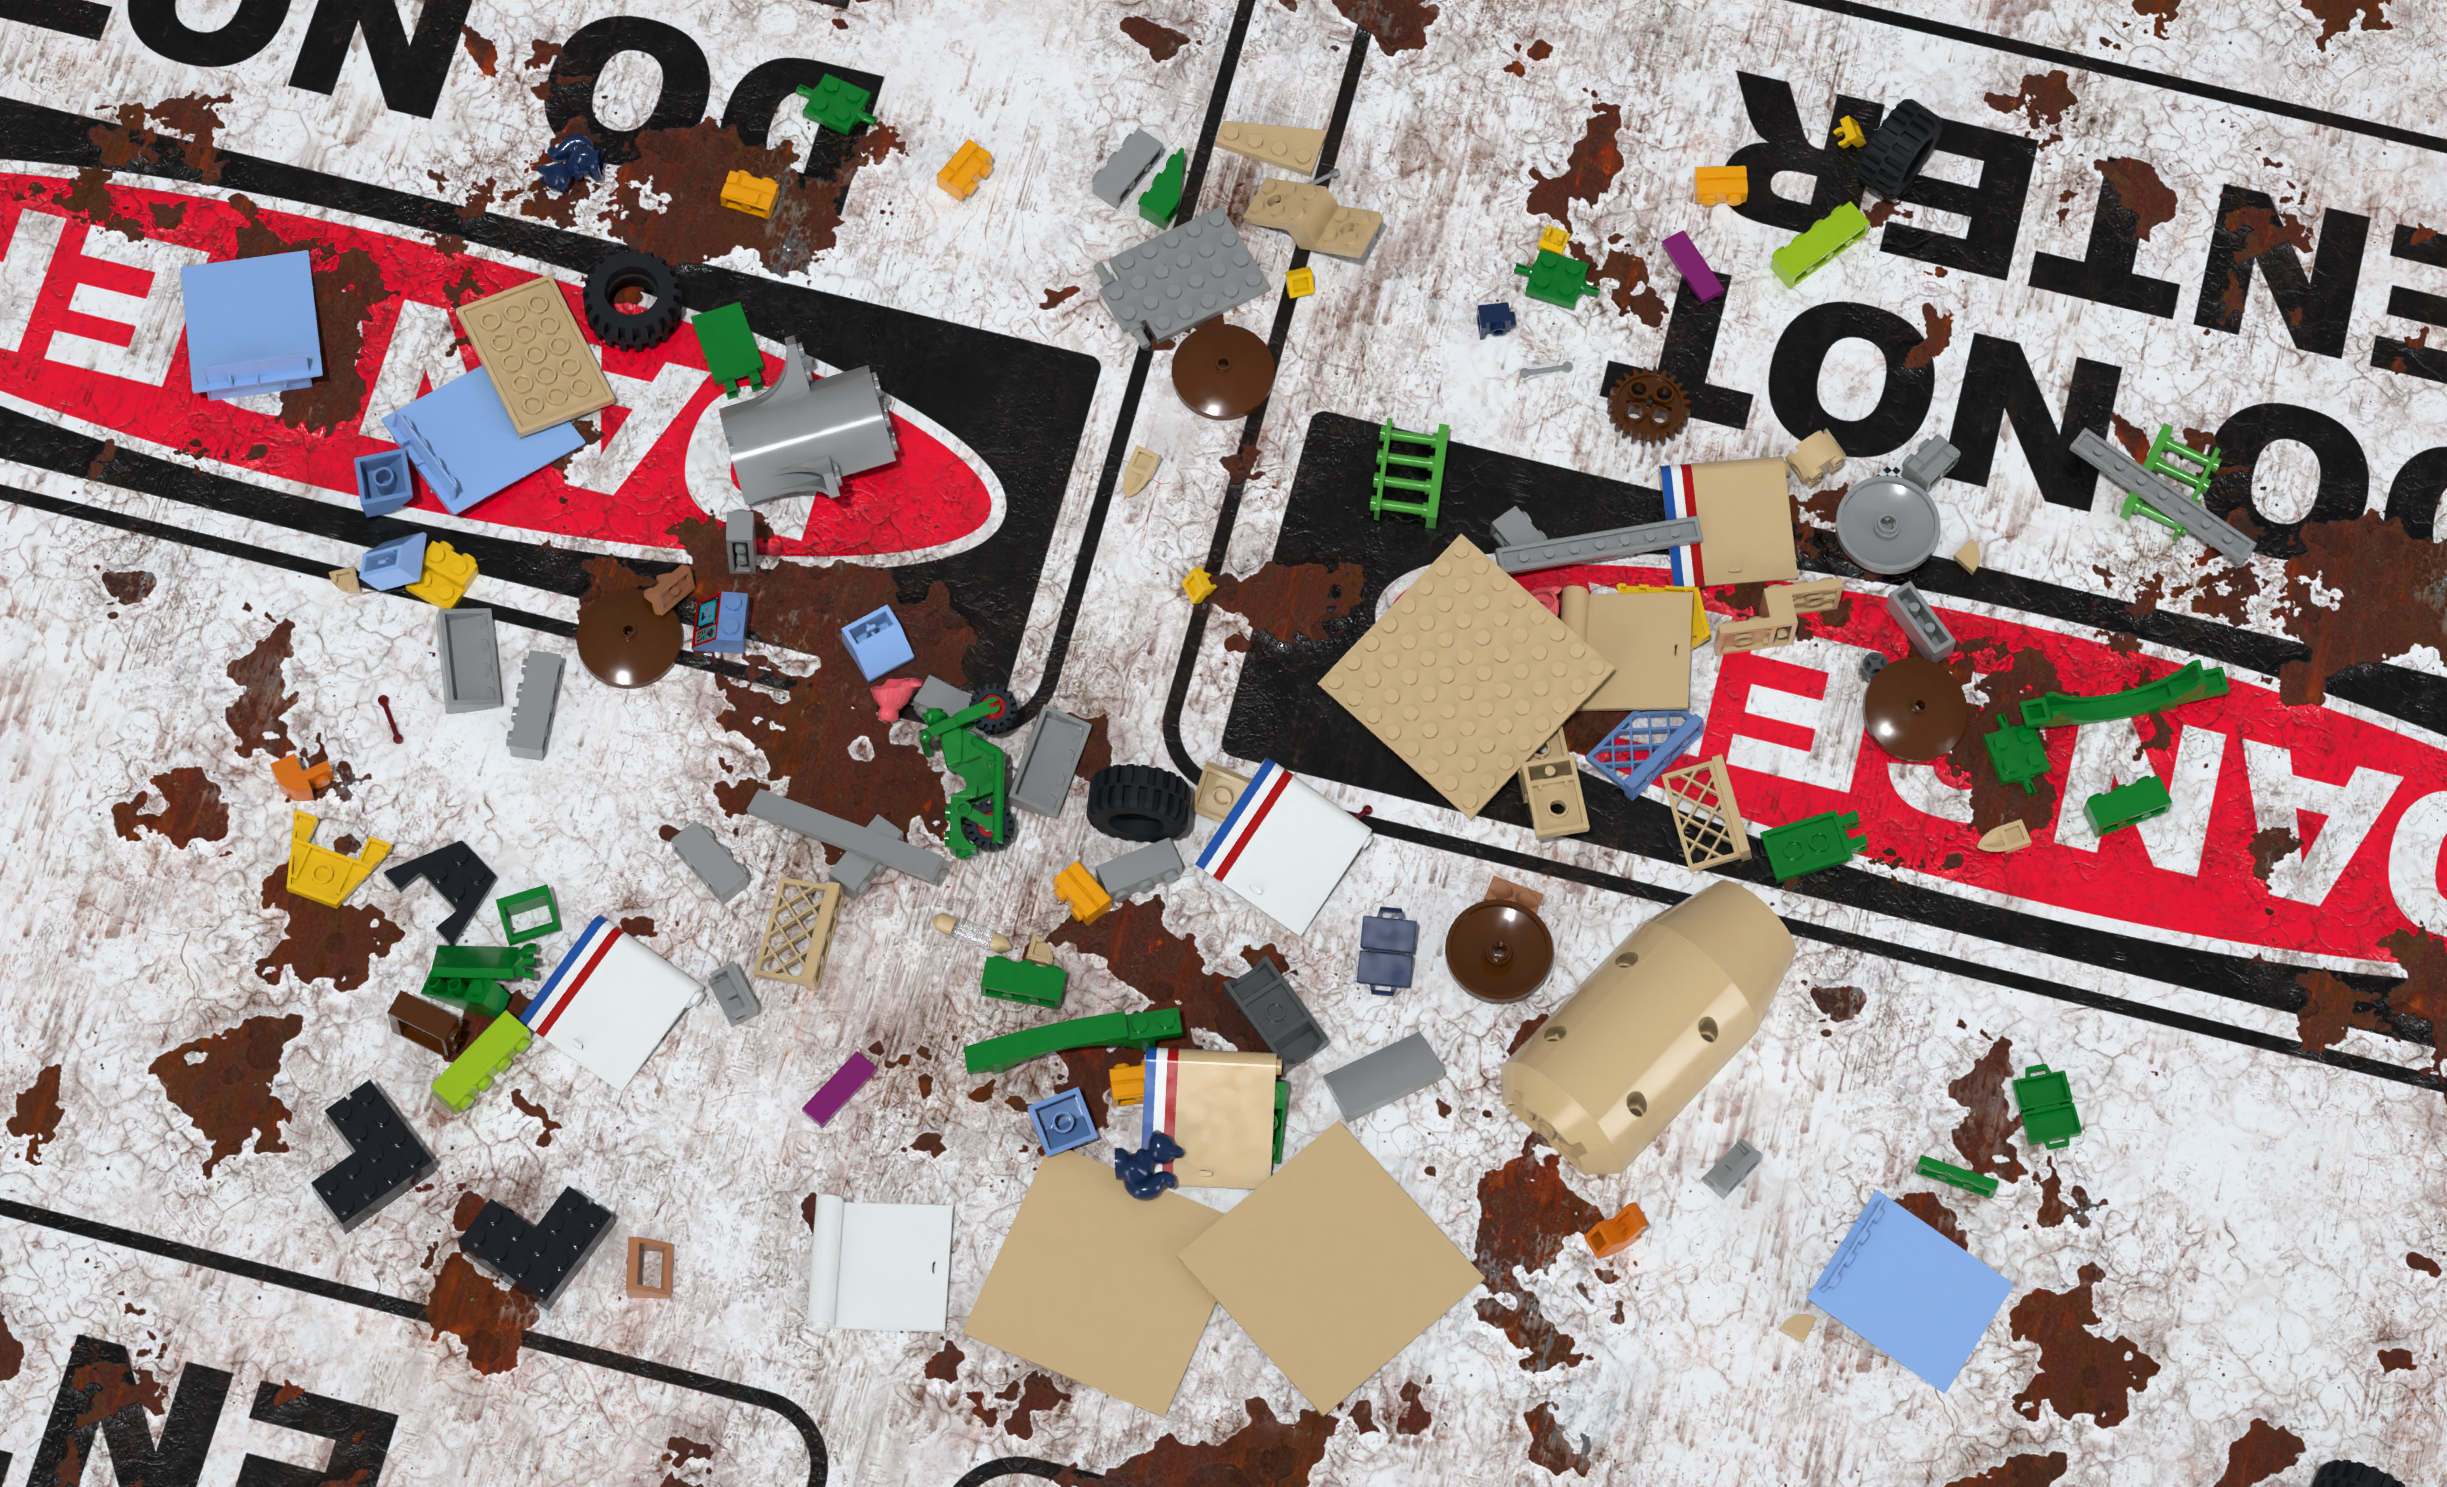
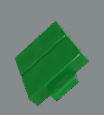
(2046, 1107)

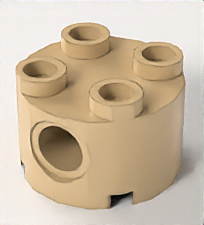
(1816, 457)

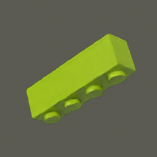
(1819, 245)
(481, 1063)

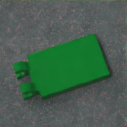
(728, 347)
(1812, 844)
(484, 961)

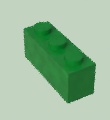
(2127, 805)
(1023, 982)

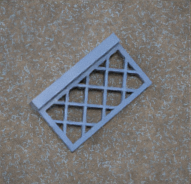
(1658, 761)

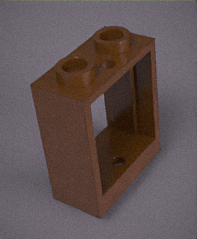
(425, 1025)

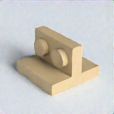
(1218, 791)

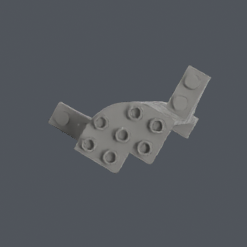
(808, 431)

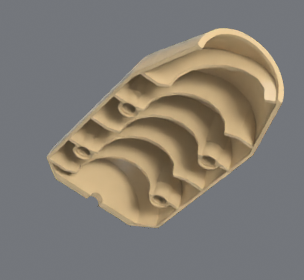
(1649, 1027)

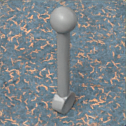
(1332, 173)
(1566, 367)

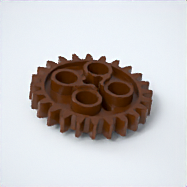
(1645, 426)

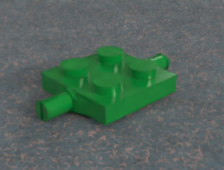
(836, 104)
(1557, 279)
(2016, 754)

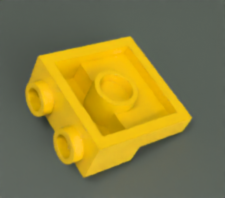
(444, 576)

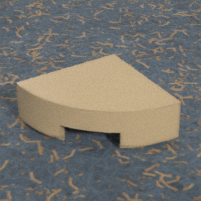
(1968, 556)
(345, 580)
(1039, 952)
(1798, 1326)

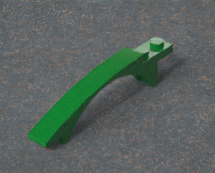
(2180, 687)
(1112, 1029)

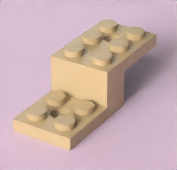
(1313, 217)
(1778, 616)
(1549, 781)

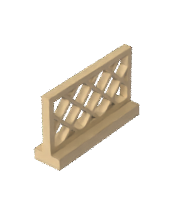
(1729, 809)
(822, 932)

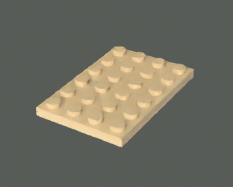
(535, 356)

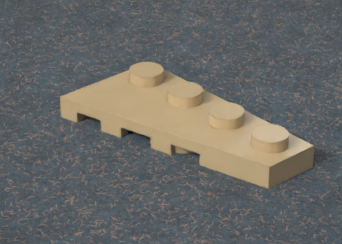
(1277, 145)

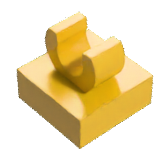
(1852, 133)
(1554, 240)
(1299, 282)
(1197, 585)

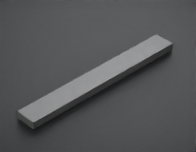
(2163, 496)
(1599, 545)
(845, 835)

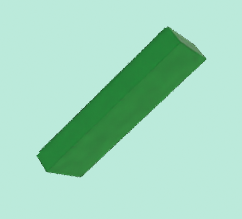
(1956, 1176)

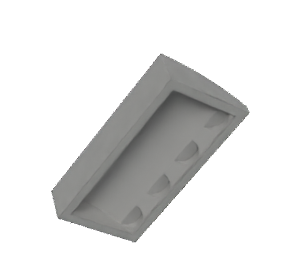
(468, 660)
(1048, 762)
(1384, 1076)

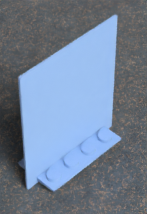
(251, 325)
(467, 443)
(1910, 1291)

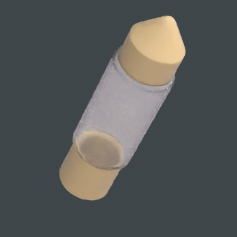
(971, 933)

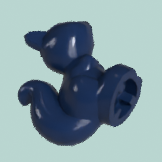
(581, 160)
(1138, 1167)

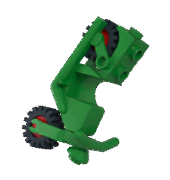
(979, 764)

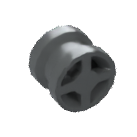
(1872, 662)

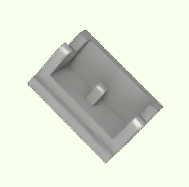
(733, 994)
(1732, 1168)

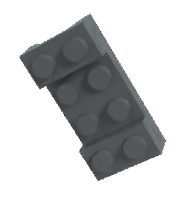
(1276, 1014)

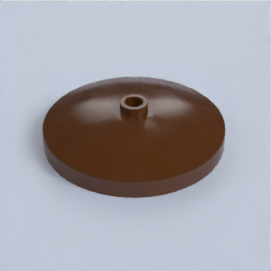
(1223, 372)
(622, 658)
(1899, 725)
(1500, 929)

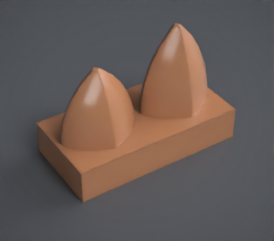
(670, 590)
(1507, 890)

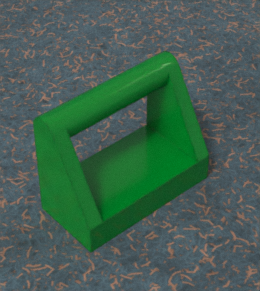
(524, 902)

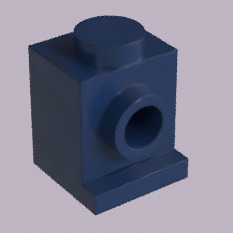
(1494, 319)

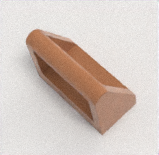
(633, 1289)

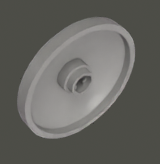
(1887, 525)

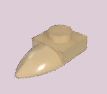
(1139, 470)
(2006, 838)

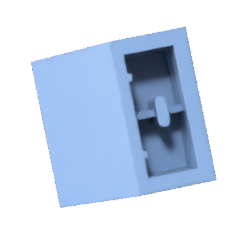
(394, 562)
(877, 643)

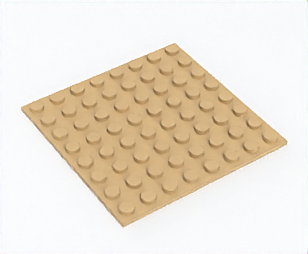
(1466, 676)
(1330, 1268)
(1097, 1284)

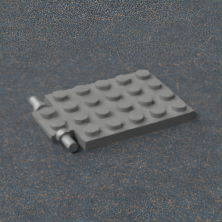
(1181, 278)

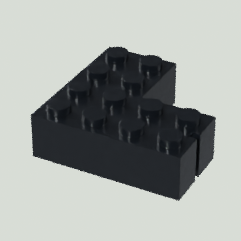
(382, 1163)
(540, 1258)

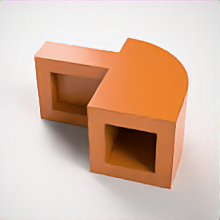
(298, 783)
(1617, 1233)

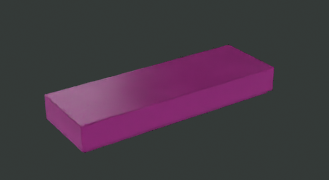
(1692, 267)
(839, 1089)

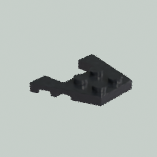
(457, 878)

